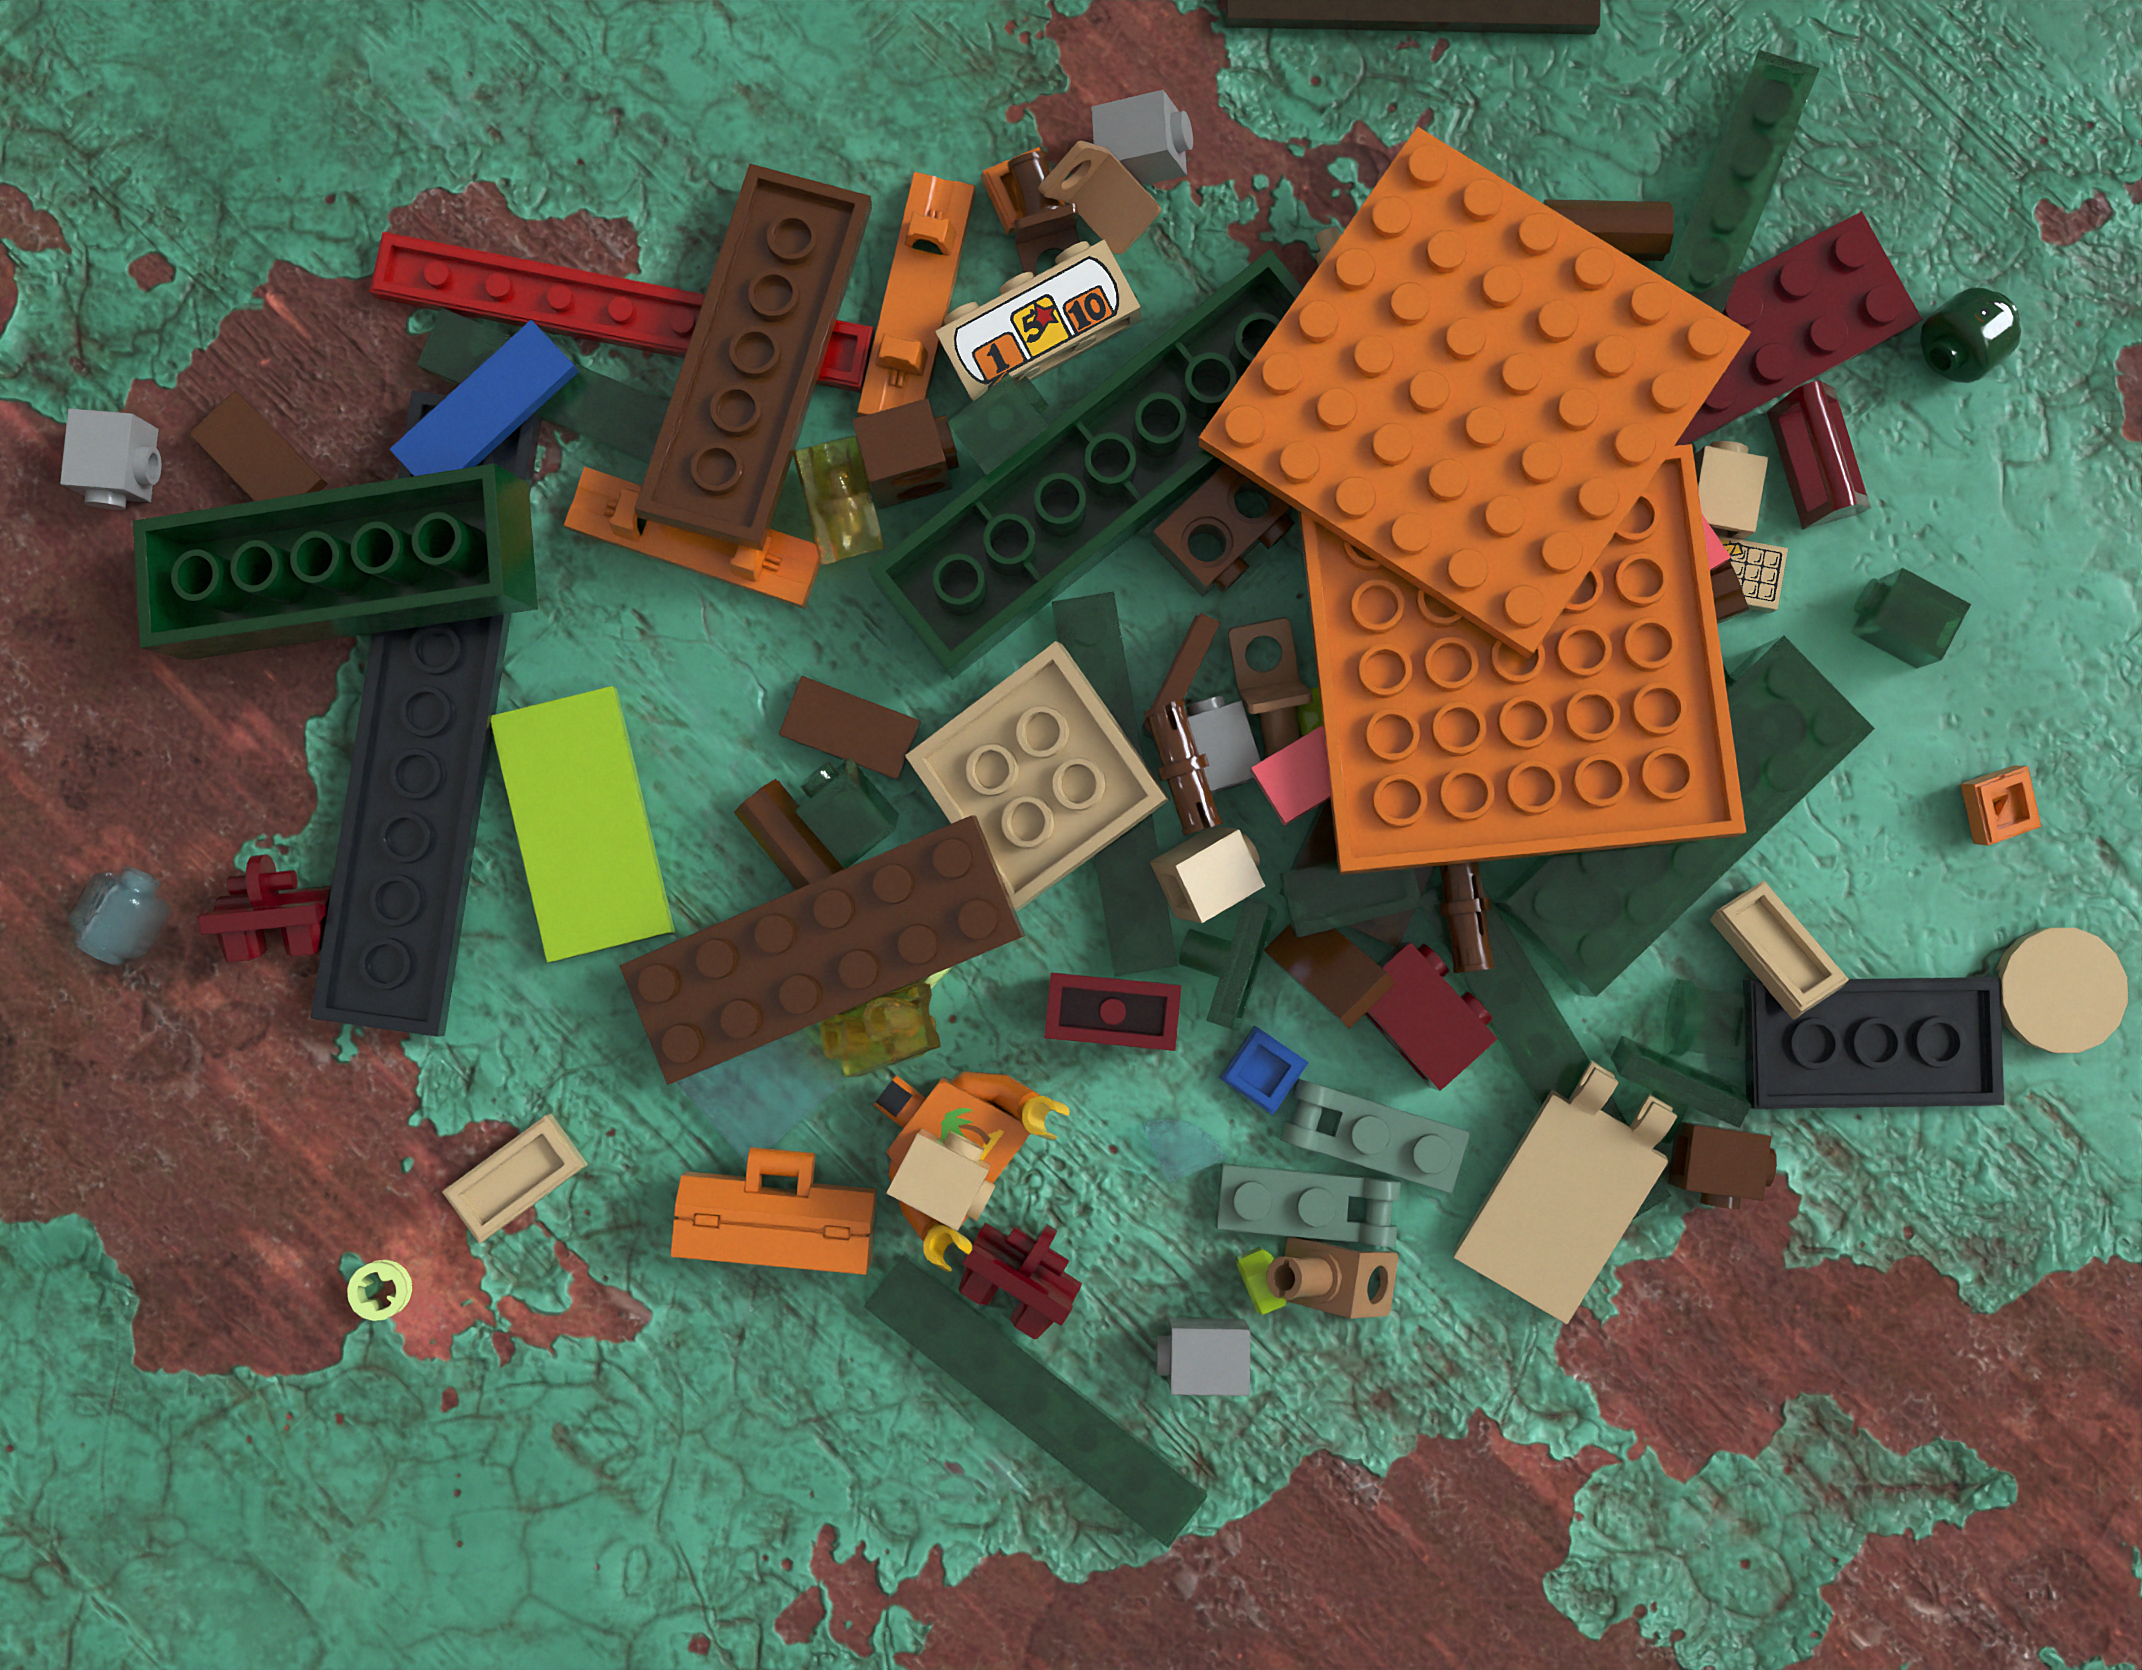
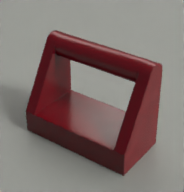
(1817, 455)

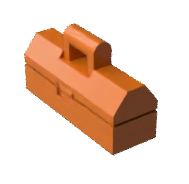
(769, 1226)

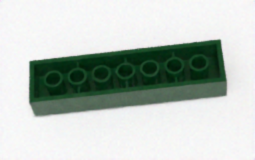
(1083, 480)

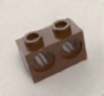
(906, 452)
(1214, 513)

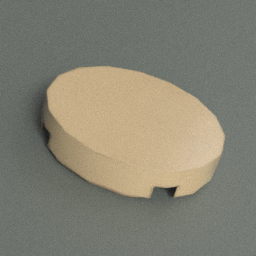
(2061, 990)

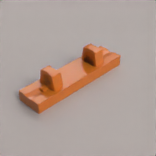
(917, 294)
(606, 513)

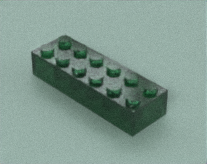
(1605, 907)

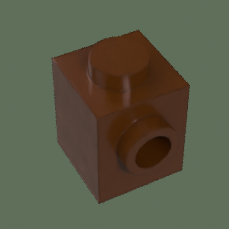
(1722, 1163)

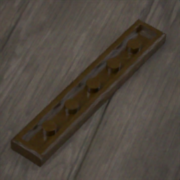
(1419, 15)

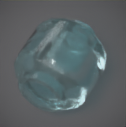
(118, 915)

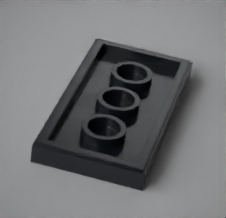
(1878, 1046)

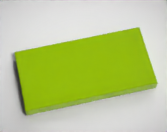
(582, 824)

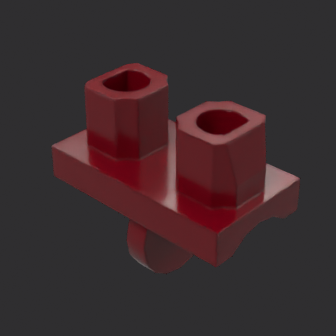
(262, 902)
(1024, 1270)

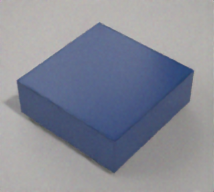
(1263, 1070)

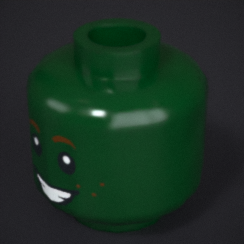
(1971, 333)

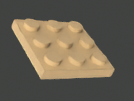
(1039, 773)

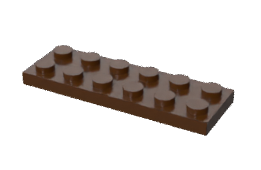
(754, 357)
(822, 949)

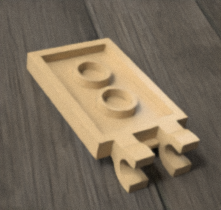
(1567, 1195)

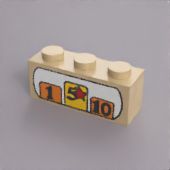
(1041, 319)

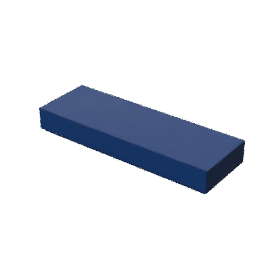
(487, 405)

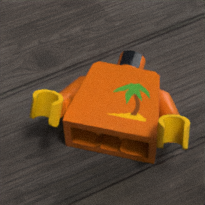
(978, 1106)

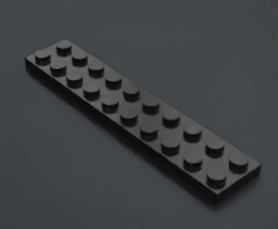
(414, 805)

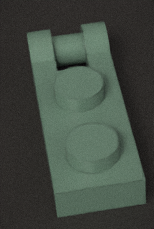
(1378, 1136)
(1305, 1204)

